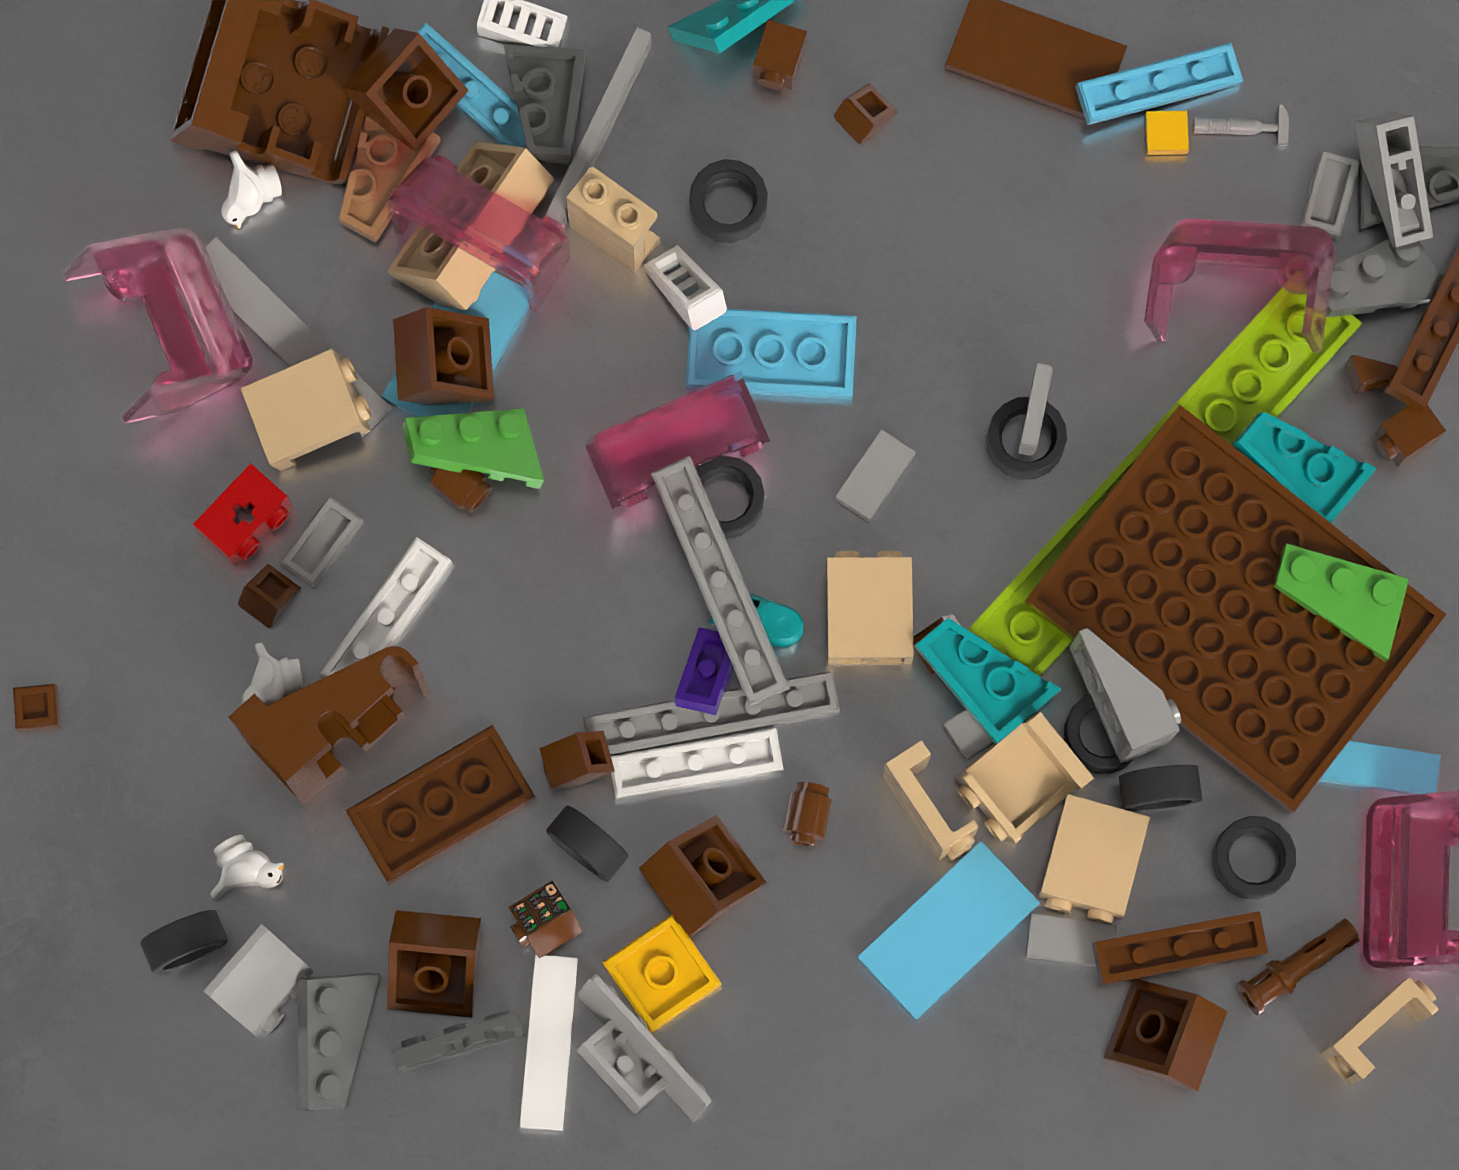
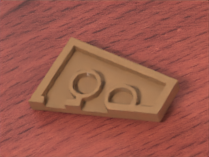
(377, 170)

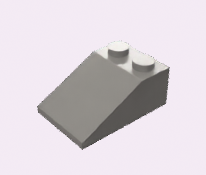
(1126, 700)
(259, 982)

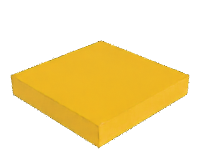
(661, 973)

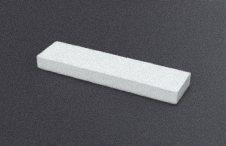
(391, 606)
(696, 763)
(549, 1043)

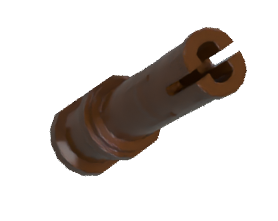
(1283, 975)

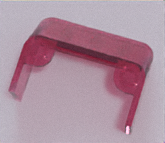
(482, 225)
(1299, 254)
(185, 308)
(696, 425)
(1410, 883)

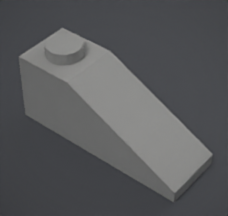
(1395, 175)

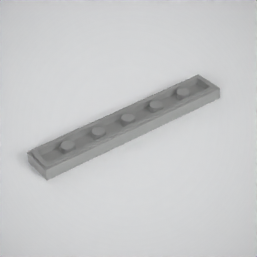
(602, 121)
(275, 322)
(720, 581)
(669, 725)

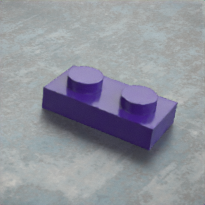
(704, 674)

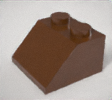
(405, 87)
(442, 357)
(702, 875)
(433, 963)
(1166, 1034)

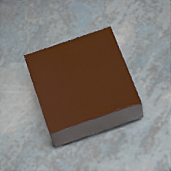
(36, 707)

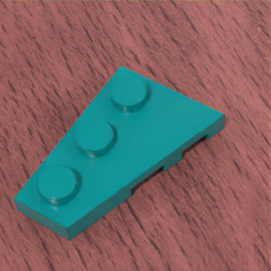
(724, 22)
(1307, 468)
(984, 680)

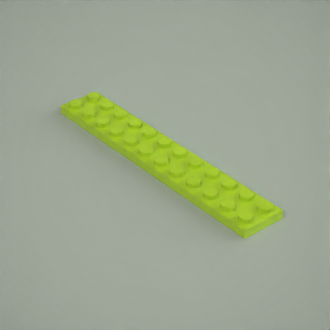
(1253, 375)

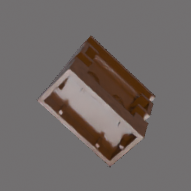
(273, 85)
(302, 729)

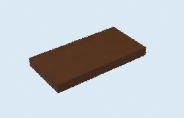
(1030, 54)
(440, 804)

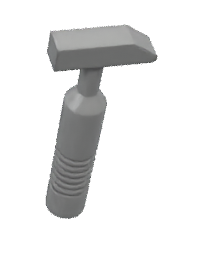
(1244, 126)

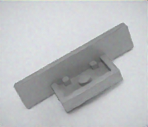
(632, 1058)

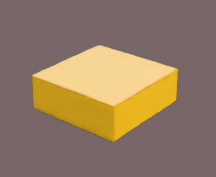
(1166, 132)

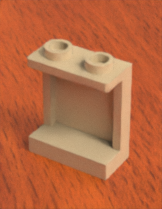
(612, 219)
(306, 407)
(869, 609)
(1022, 778)
(901, 779)
(1093, 859)
(1344, 1051)

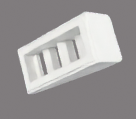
(525, 9)
(700, 306)

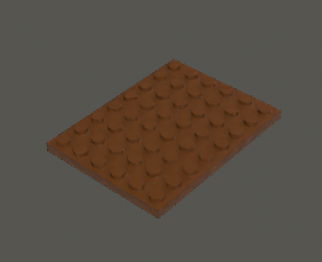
(1184, 591)

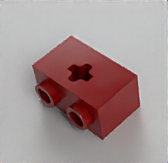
(247, 493)

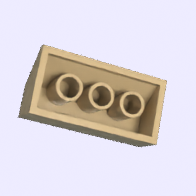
(444, 270)

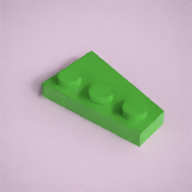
(476, 441)
(1346, 594)

